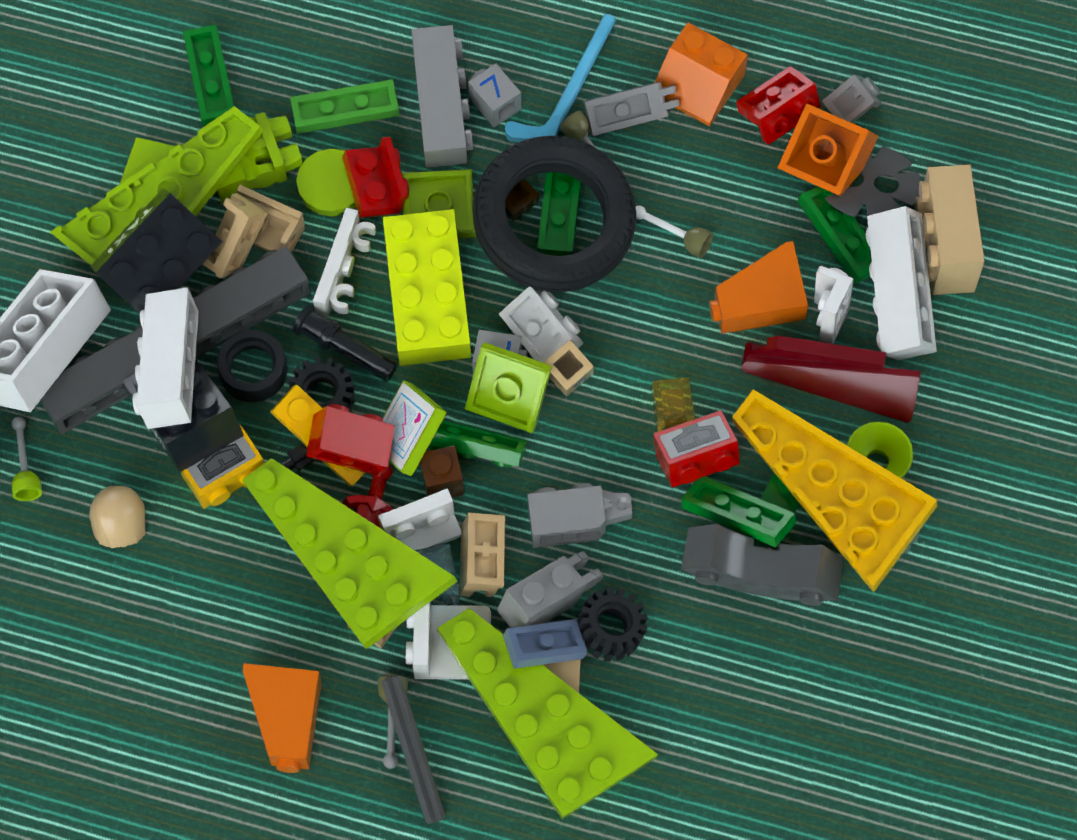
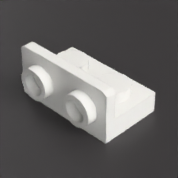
(833, 298)
(540, 323)
(423, 522)

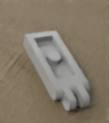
(629, 107)

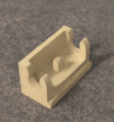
(282, 223)
(238, 234)
(482, 554)

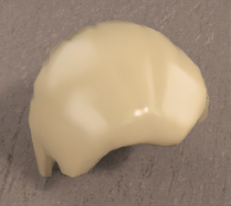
(117, 517)

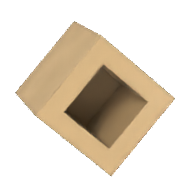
(569, 368)

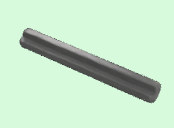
(413, 749)

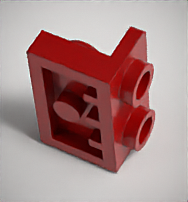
(779, 103)
(376, 179)

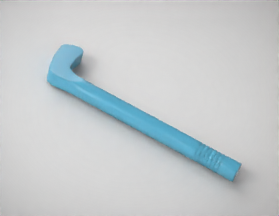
(519, 132)

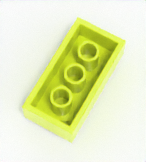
(426, 287)

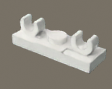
(341, 264)

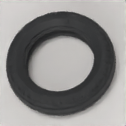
(566, 157)

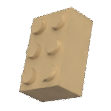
(950, 229)

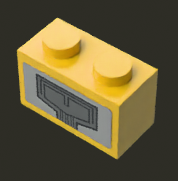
(222, 472)

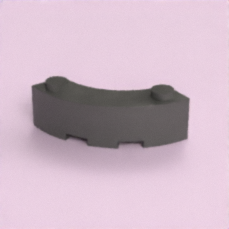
(788, 573)

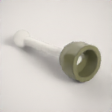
(696, 239)

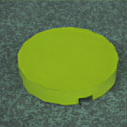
(325, 184)

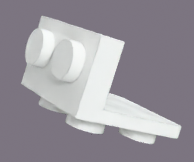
(428, 651)

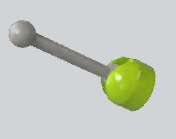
(25, 484)

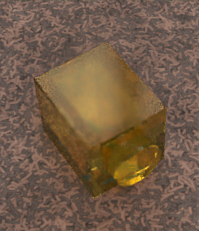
(672, 402)

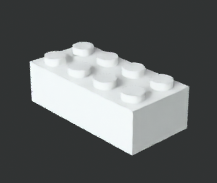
(45, 333)

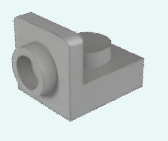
(853, 98)

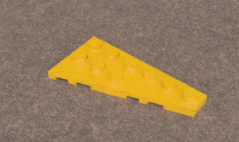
(850, 497)

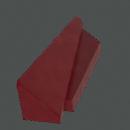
(836, 373)

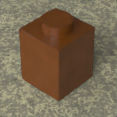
(442, 471)

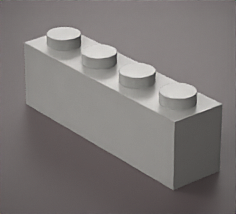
(439, 96)

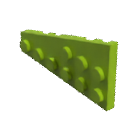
(188, 173)
(356, 564)
(555, 730)

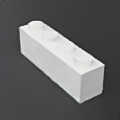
(901, 283)
(166, 358)

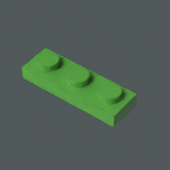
(344, 106)

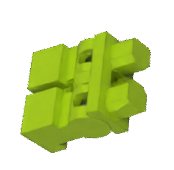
(264, 161)

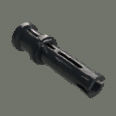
(331, 336)

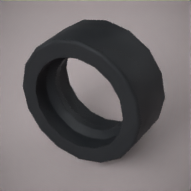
(252, 340)

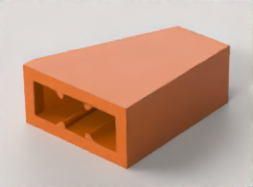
(762, 293)
(286, 712)

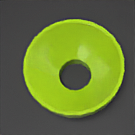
(885, 440)

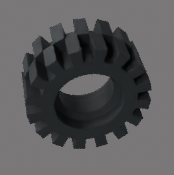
(327, 373)
(622, 608)

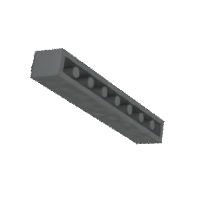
(224, 310)

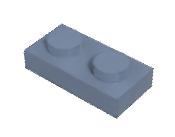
(544, 643)

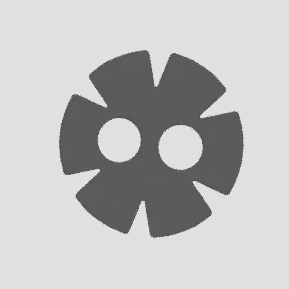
(885, 163)

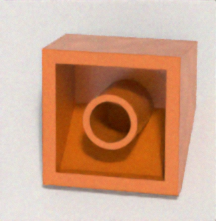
(703, 73)
(827, 150)

